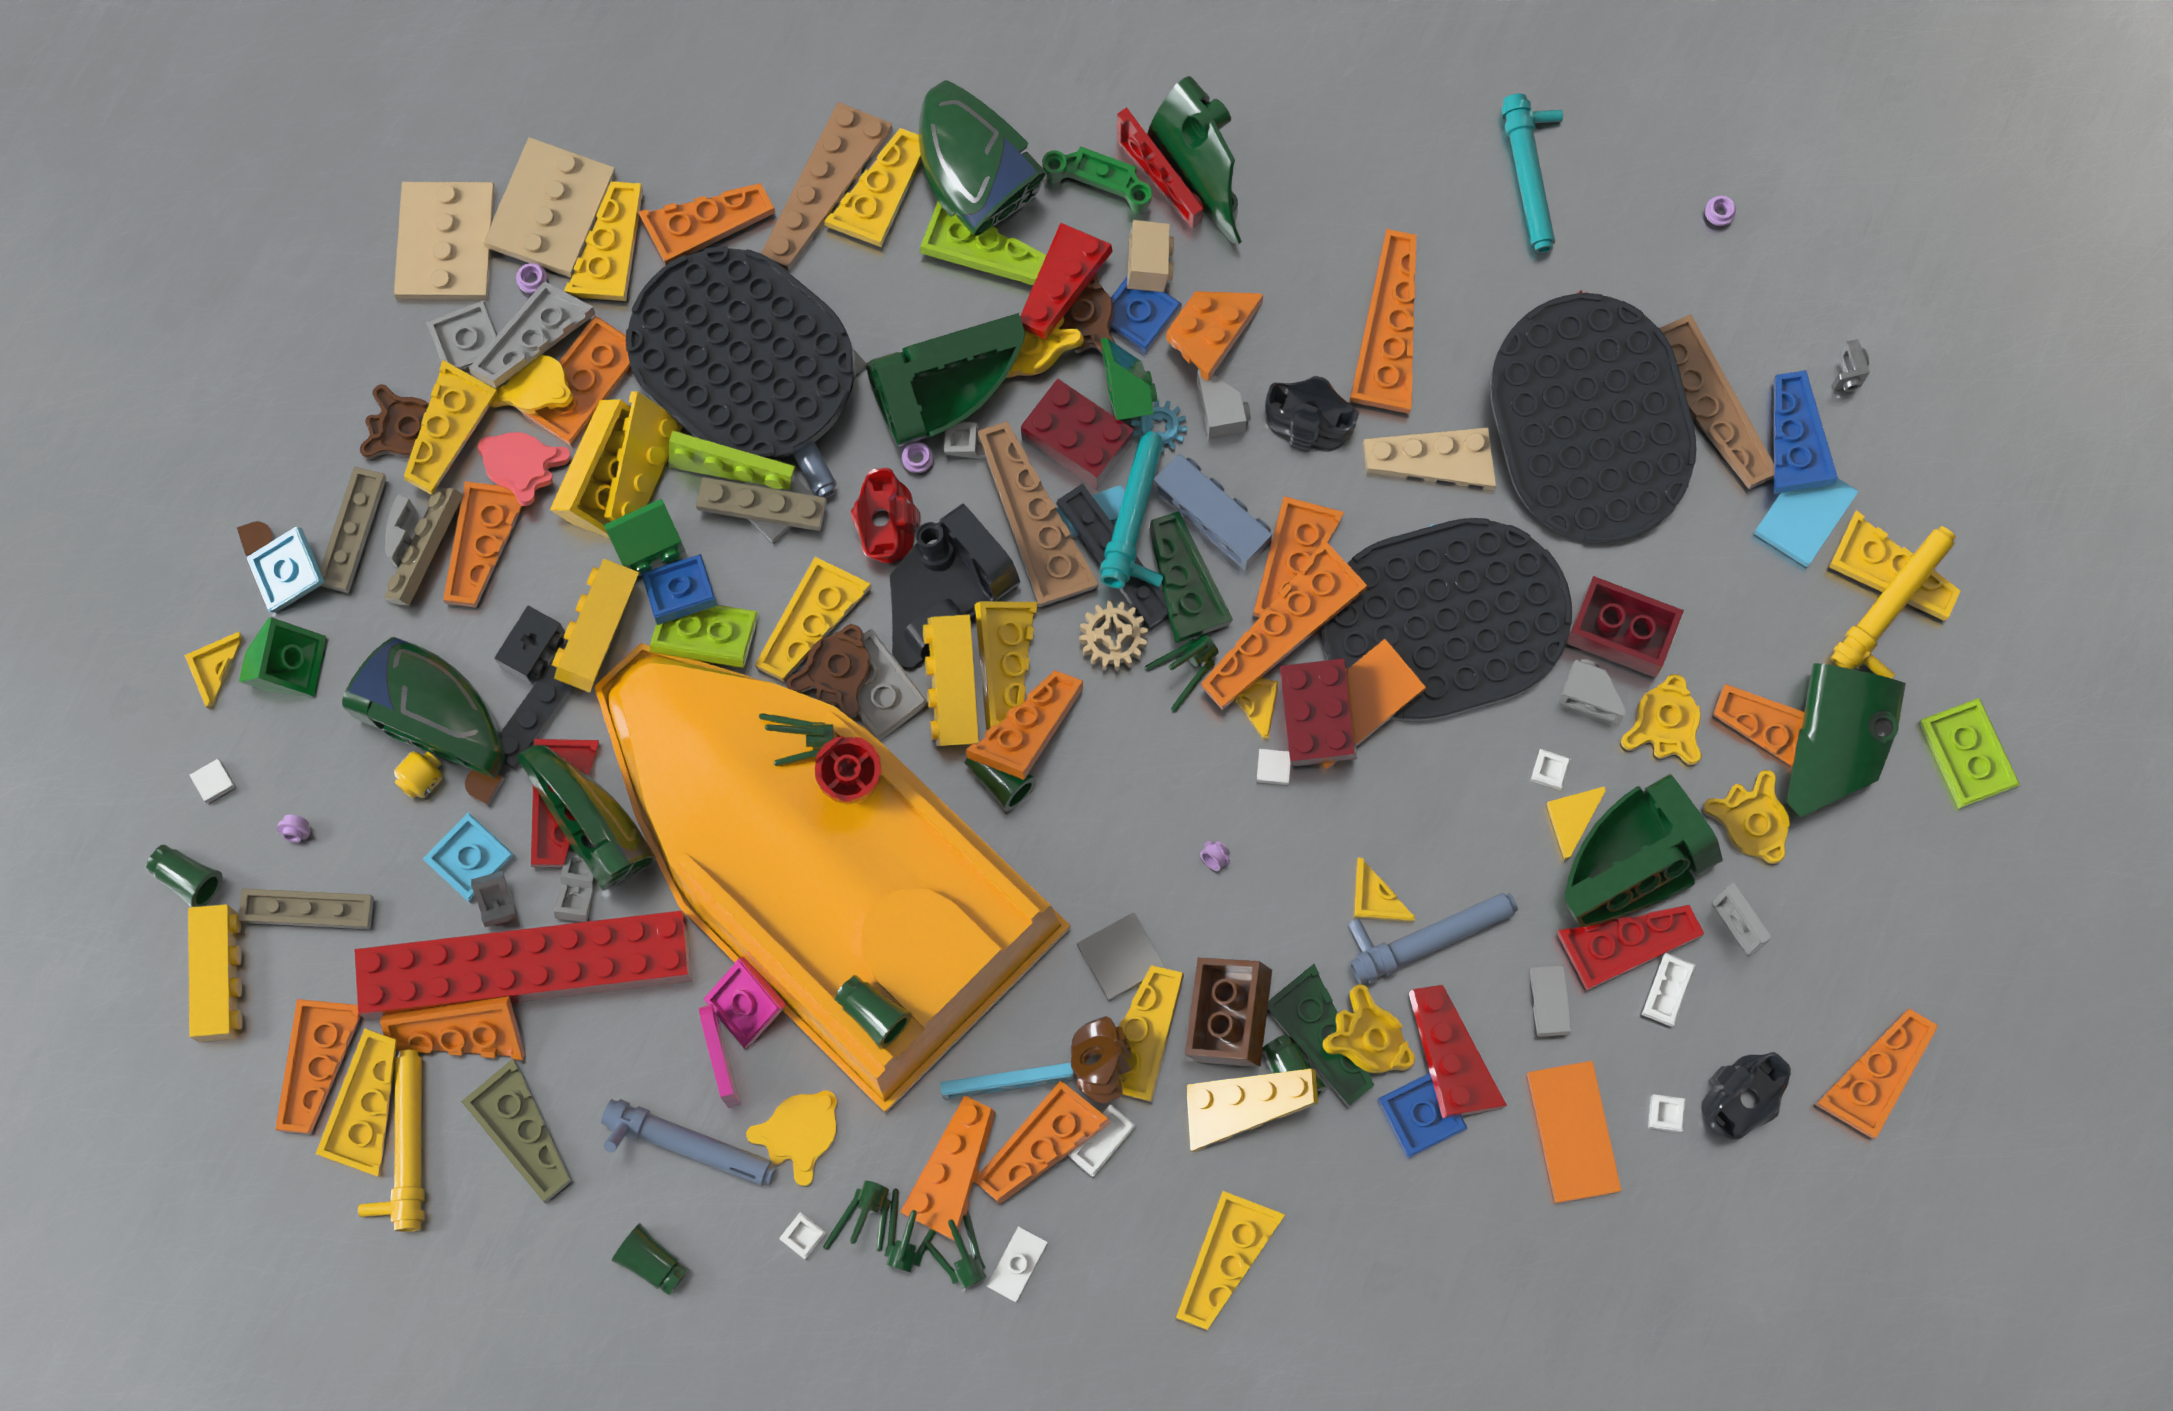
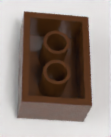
(1228, 1012)

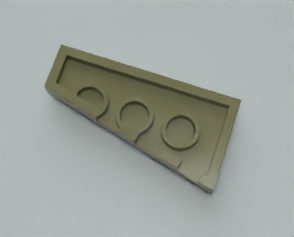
(516, 1126)

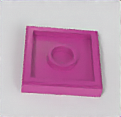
(745, 1002)

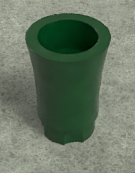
(1005, 787)
(184, 876)
(872, 1011)
(1286, 1056)
(650, 1260)

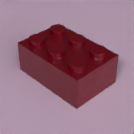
(1077, 434)
(1625, 626)
(1318, 712)

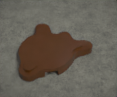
(1091, 315)
(396, 425)
(836, 669)

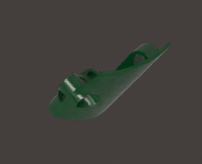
(1191, 141)
(1837, 738)

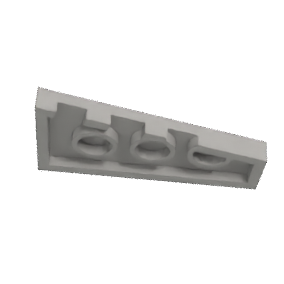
(533, 330)

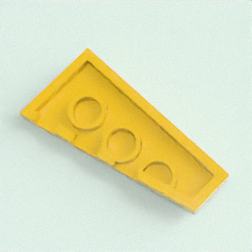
(450, 419)
(361, 1110)

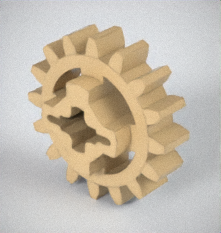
(1124, 633)

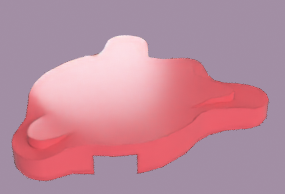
(520, 463)

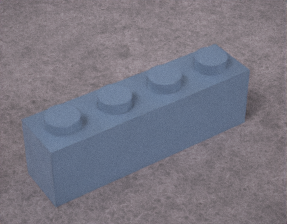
(1213, 511)

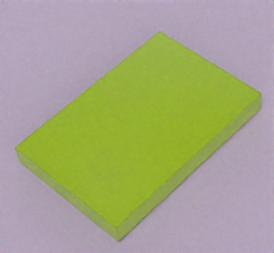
(709, 635)
(1969, 753)

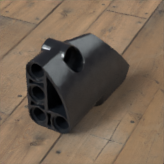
(945, 579)

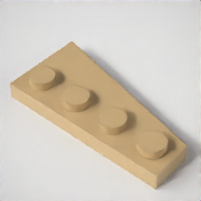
(1442, 456)

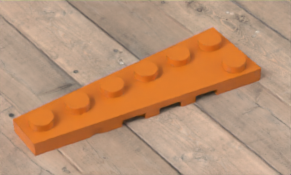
(1386, 351)
(1301, 609)

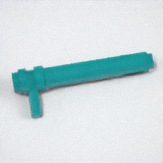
(1520, 130)
(1121, 551)

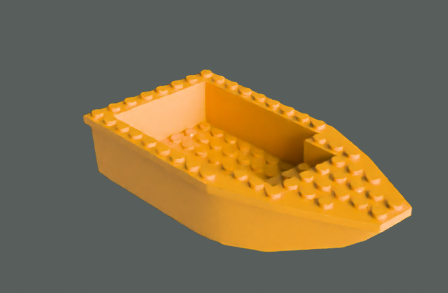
(818, 883)

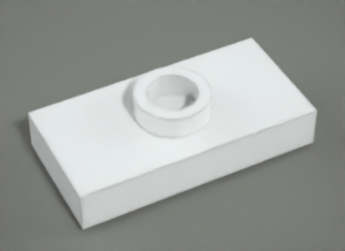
(1668, 989)
(1099, 1148)
(1017, 1264)

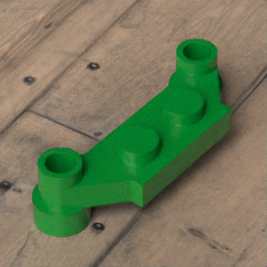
(1099, 172)

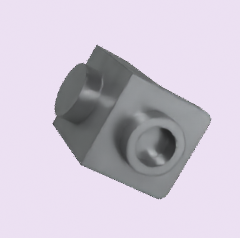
(1856, 366)
(493, 899)

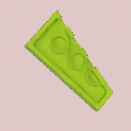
(989, 252)
(717, 460)

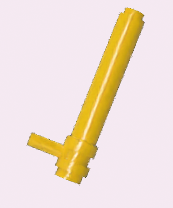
(1863, 637)
(407, 1191)

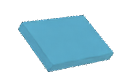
(1804, 519)

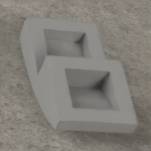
(964, 441)
(396, 536)
(575, 890)
(1550, 1001)

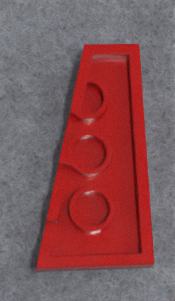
(1157, 168)
(1065, 273)
(548, 841)
(1628, 942)
(1455, 1065)

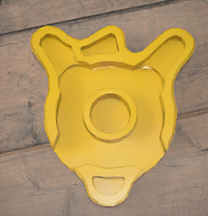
(1040, 354)
(536, 387)
(1668, 721)
(1754, 819)
(1369, 1036)
(799, 1132)

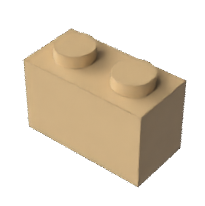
(1149, 256)

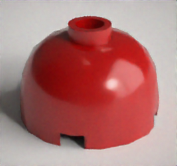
(848, 769)

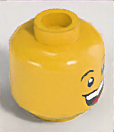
(418, 774)

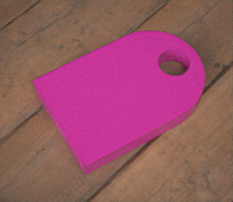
(719, 1056)

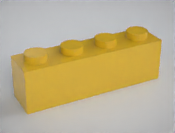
(596, 624)
(952, 680)
(213, 973)

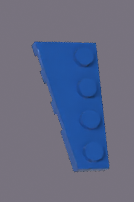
(1800, 442)

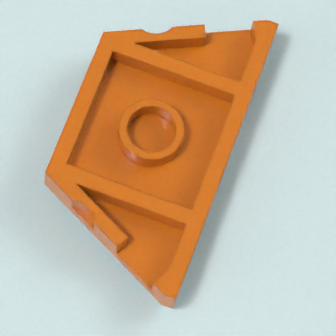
(1211, 326)

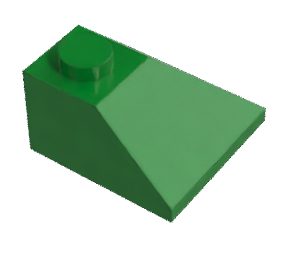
(283, 659)

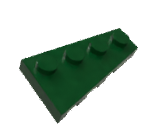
(1187, 584)
(1308, 1017)

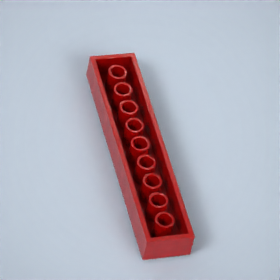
(525, 964)

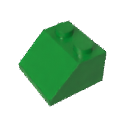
(1127, 382)
(645, 537)

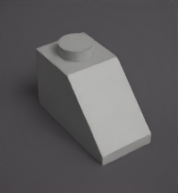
(1222, 407)
(1592, 692)

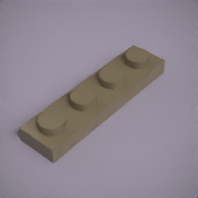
(761, 504)
(351, 528)
(424, 544)
(306, 908)

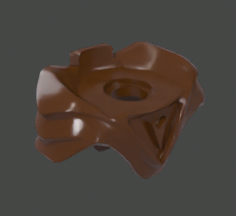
(1103, 1078)

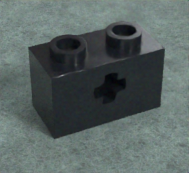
(530, 628)

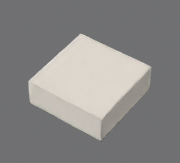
(1273, 767)
(1550, 769)
(212, 781)
(1667, 1113)
(803, 1236)

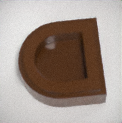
(255, 536)
(482, 786)

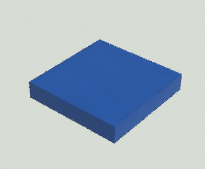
(1142, 315)
(679, 589)
(1417, 1116)

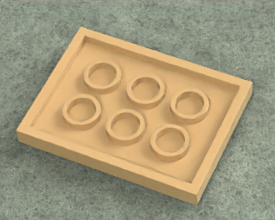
(549, 207)
(443, 241)

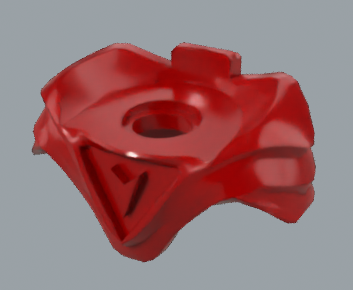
(896, 538)

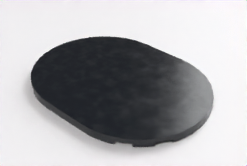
(740, 352)
(1593, 418)
(1464, 606)

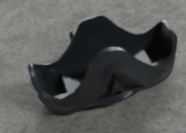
(1292, 415)
(1723, 1107)

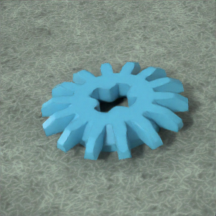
(1172, 424)

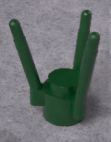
(1197, 652)
(816, 735)
(870, 1200)
(902, 1254)
(969, 1268)

